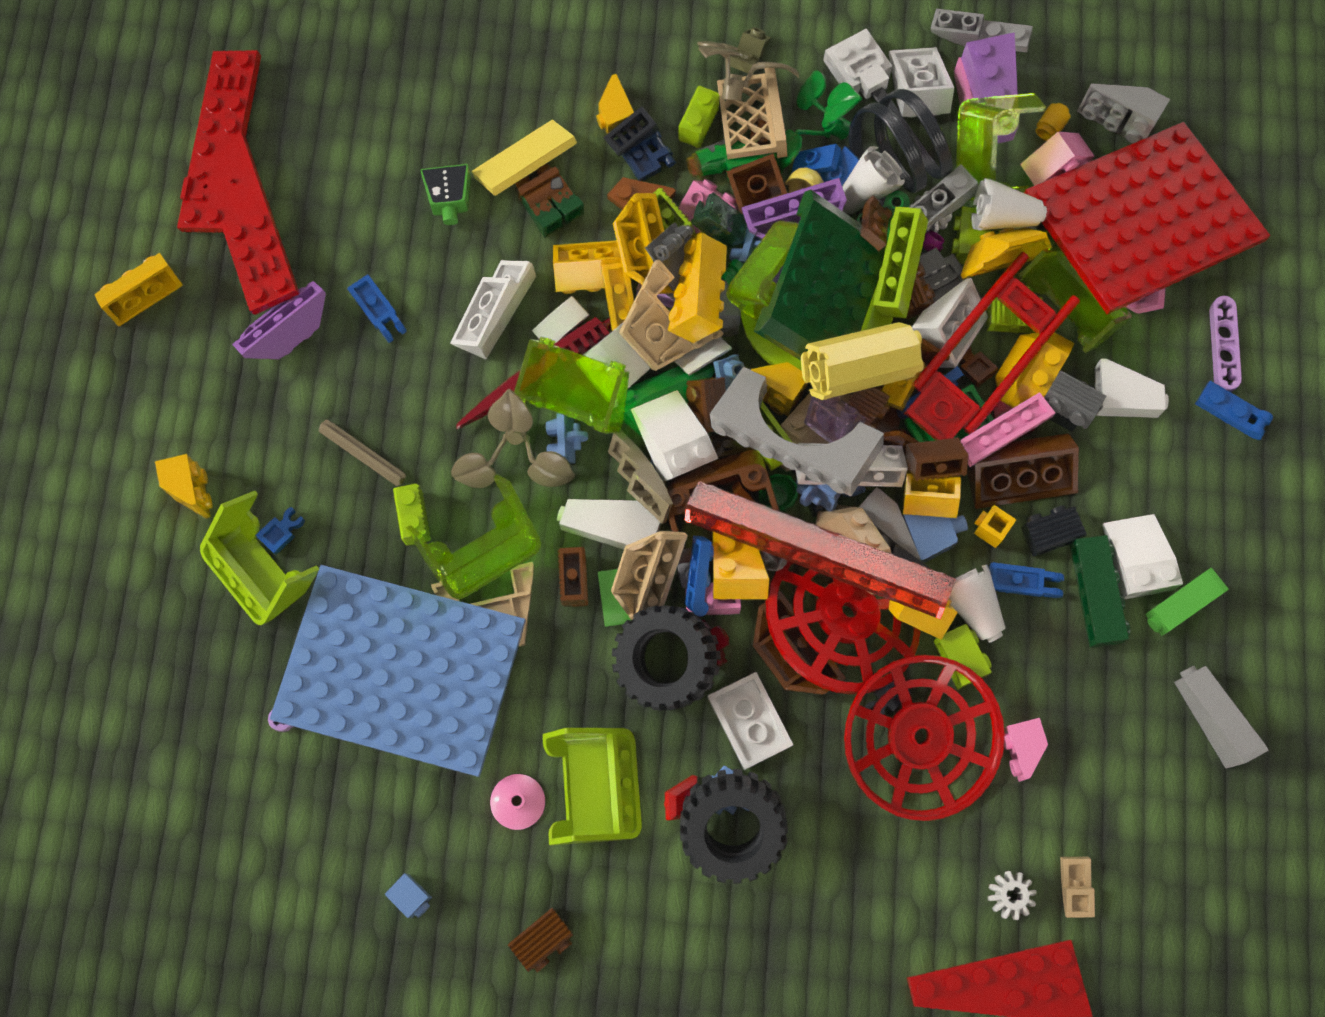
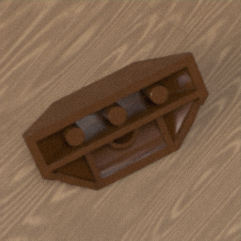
(776, 663)

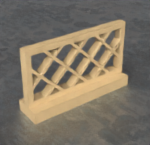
(772, 117)

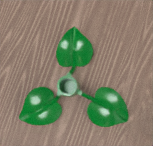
(839, 102)

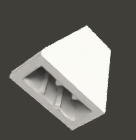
(1128, 392)

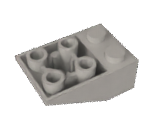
(1124, 109)

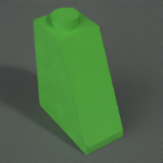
(1186, 602)

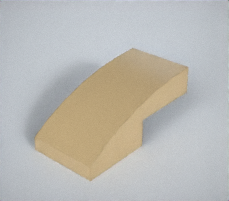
(1076, 887)

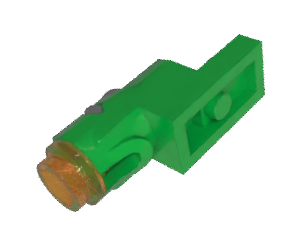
(714, 159)

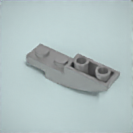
(967, 27)

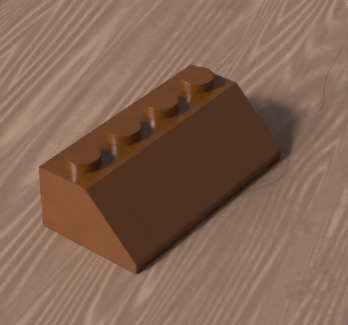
(1026, 471)

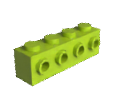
(900, 262)

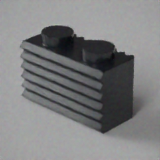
(1053, 531)

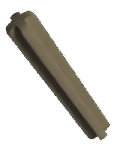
(362, 452)

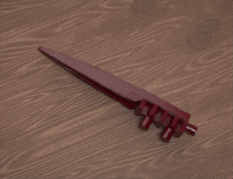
(578, 341)

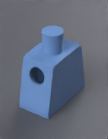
(934, 534)

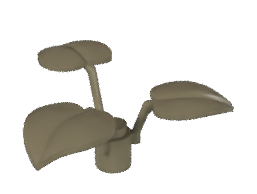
(733, 83)
(514, 417)

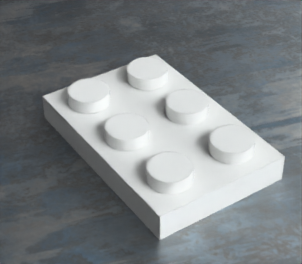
(750, 721)

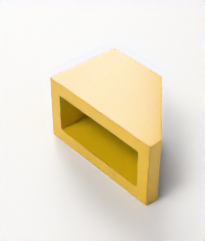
(613, 105)

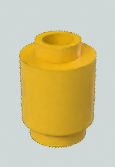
(1052, 121)

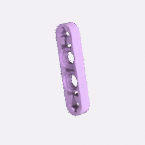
(1228, 344)

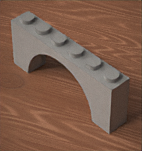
(835, 464)

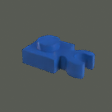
(277, 533)

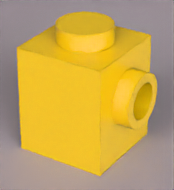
(993, 525)

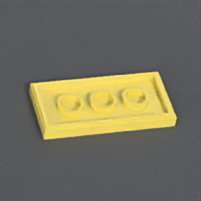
(524, 157)

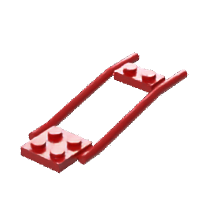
(941, 405)

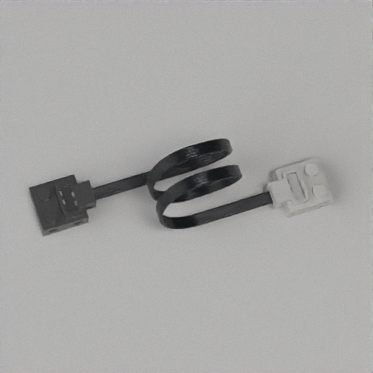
(867, 69)

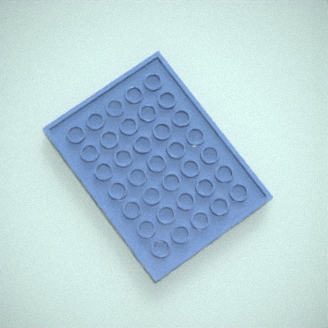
(399, 670)

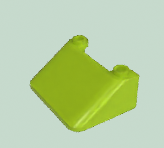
(598, 785)

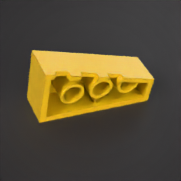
(699, 289)
(737, 570)

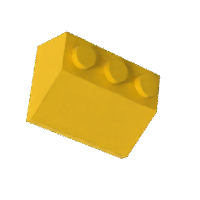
(580, 264)
(138, 289)

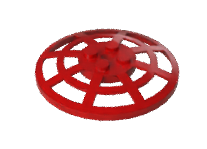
(838, 628)
(937, 743)

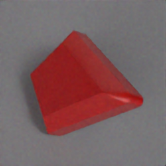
(675, 797)

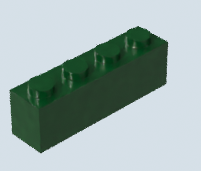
(1099, 591)

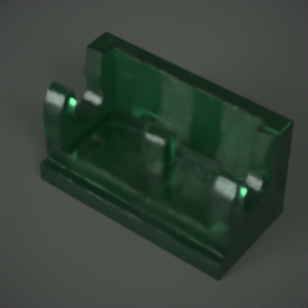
(720, 221)

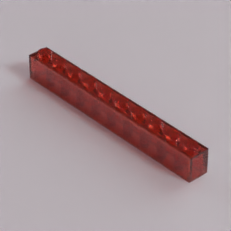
(820, 549)

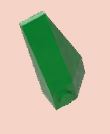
(659, 386)

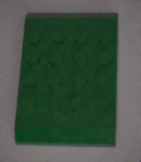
(823, 280)

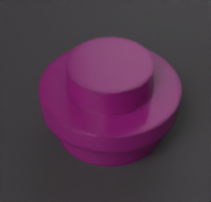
(933, 240)

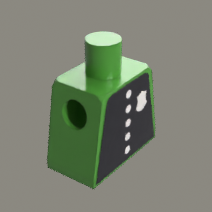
(448, 190)

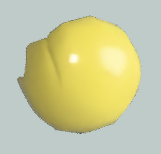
(802, 179)

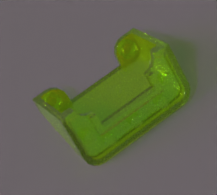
(574, 385)

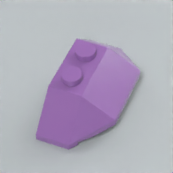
(764, 214)
(283, 325)

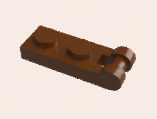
(875, 223)

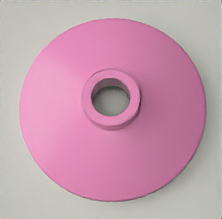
(517, 816)

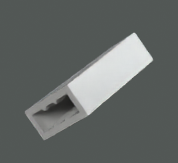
(608, 521)

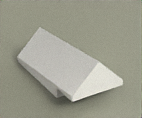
(493, 307)

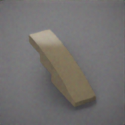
(643, 479)

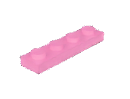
(1007, 428)

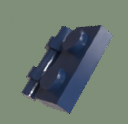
(642, 160)

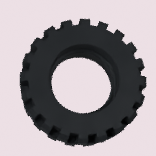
(632, 665)
(733, 860)

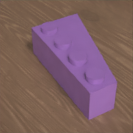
(992, 69)

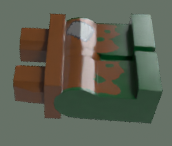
(549, 200)

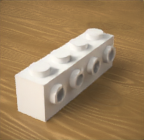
(887, 469)

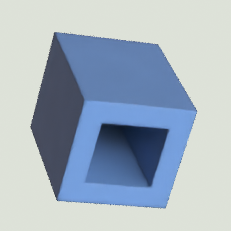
(409, 897)

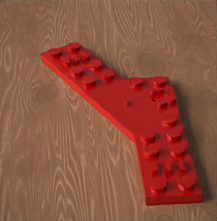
(225, 187)

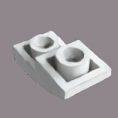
(561, 320)

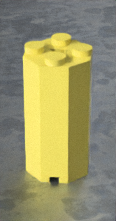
(862, 360)

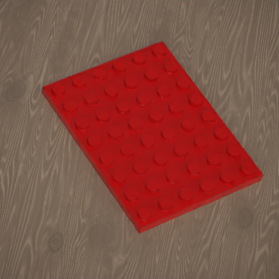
(1146, 217)

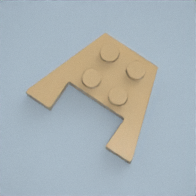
(649, 322)
(513, 604)

